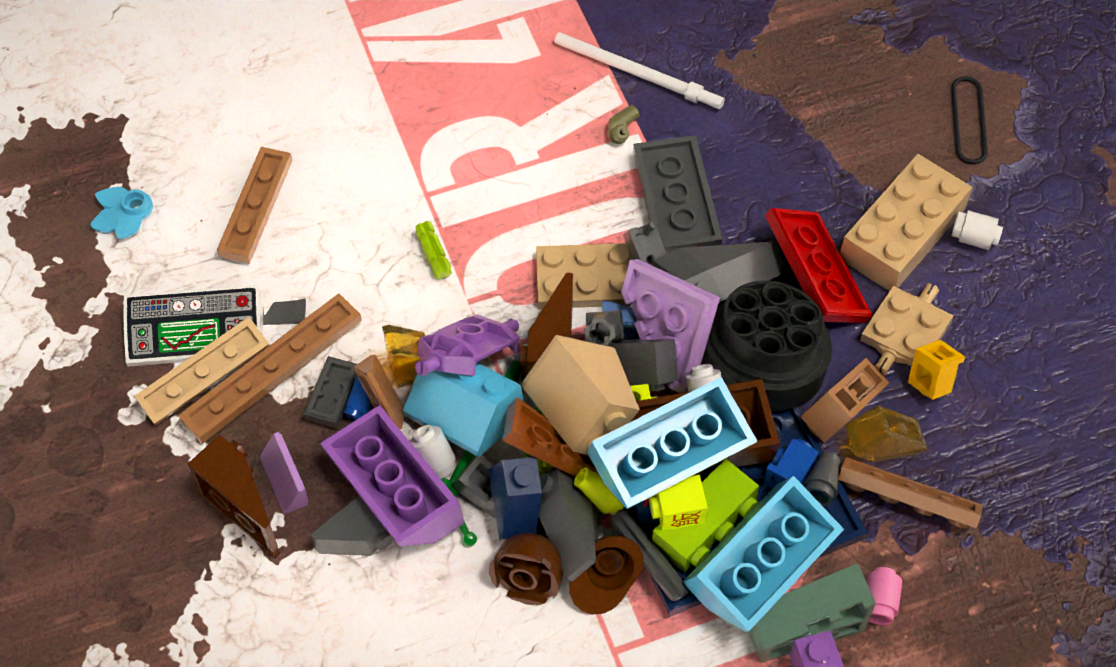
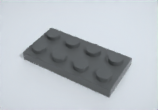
(677, 192)

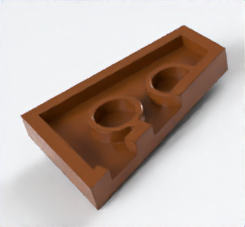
(536, 436)

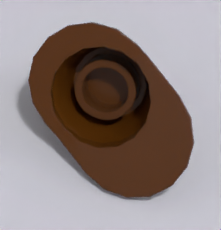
(610, 577)

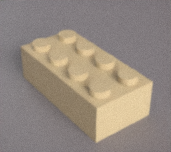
(905, 223)

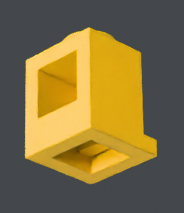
(935, 369)

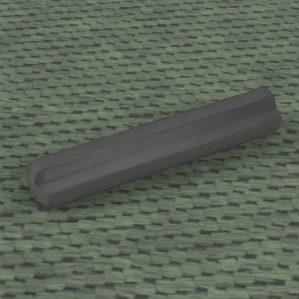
(653, 559)

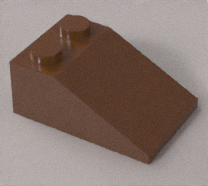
(552, 321)
(228, 485)

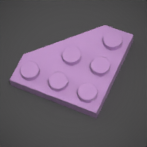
(670, 310)

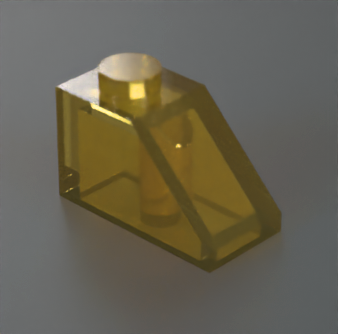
(402, 352)
(885, 435)

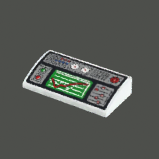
(181, 323)

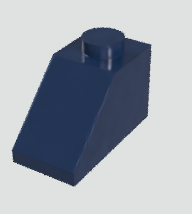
(516, 496)

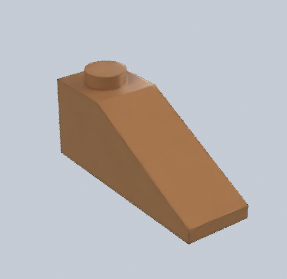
(844, 400)

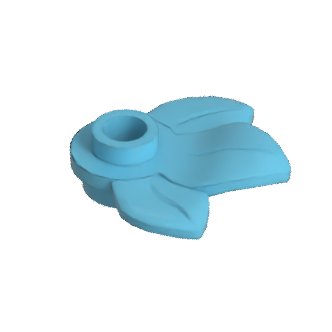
(119, 211)

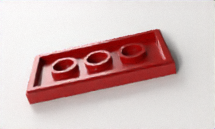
(818, 265)

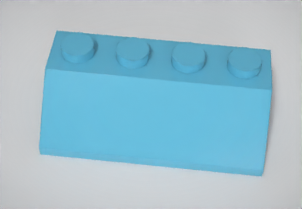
(671, 443)
(763, 555)

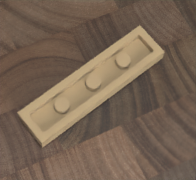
(202, 371)

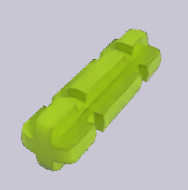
(433, 250)

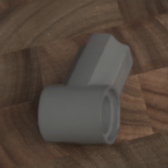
(604, 327)

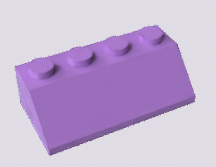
(394, 480)

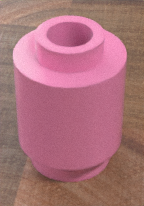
(886, 592)

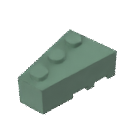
(831, 603)

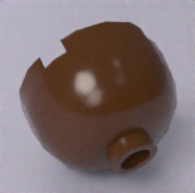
(527, 568)

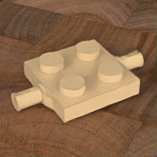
(903, 325)

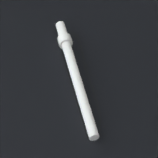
(692, 91)

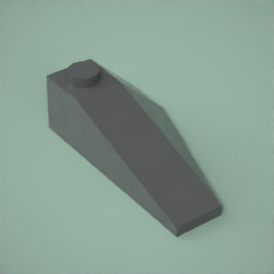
(724, 267)

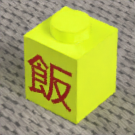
(680, 504)

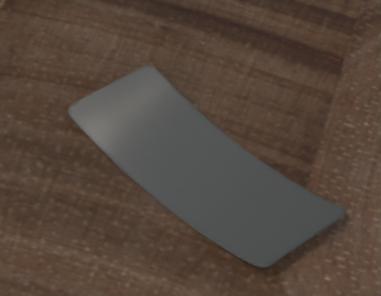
(285, 312)

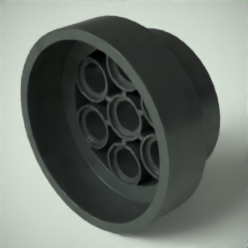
(772, 336)

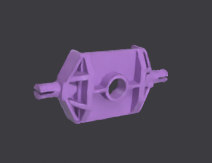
(464, 343)

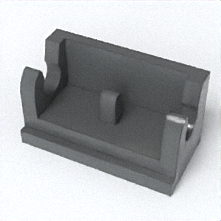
(644, 243)

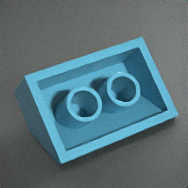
(463, 406)

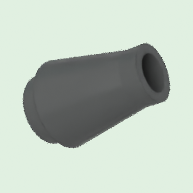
(823, 478)

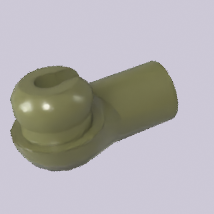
(618, 124)

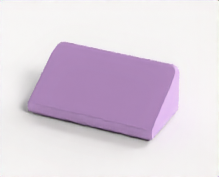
(283, 475)

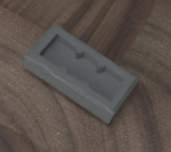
(331, 392)

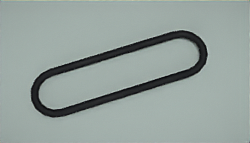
(982, 120)

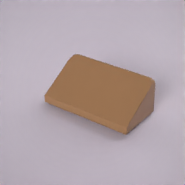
(380, 388)

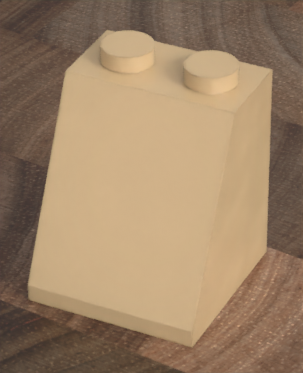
(581, 391)

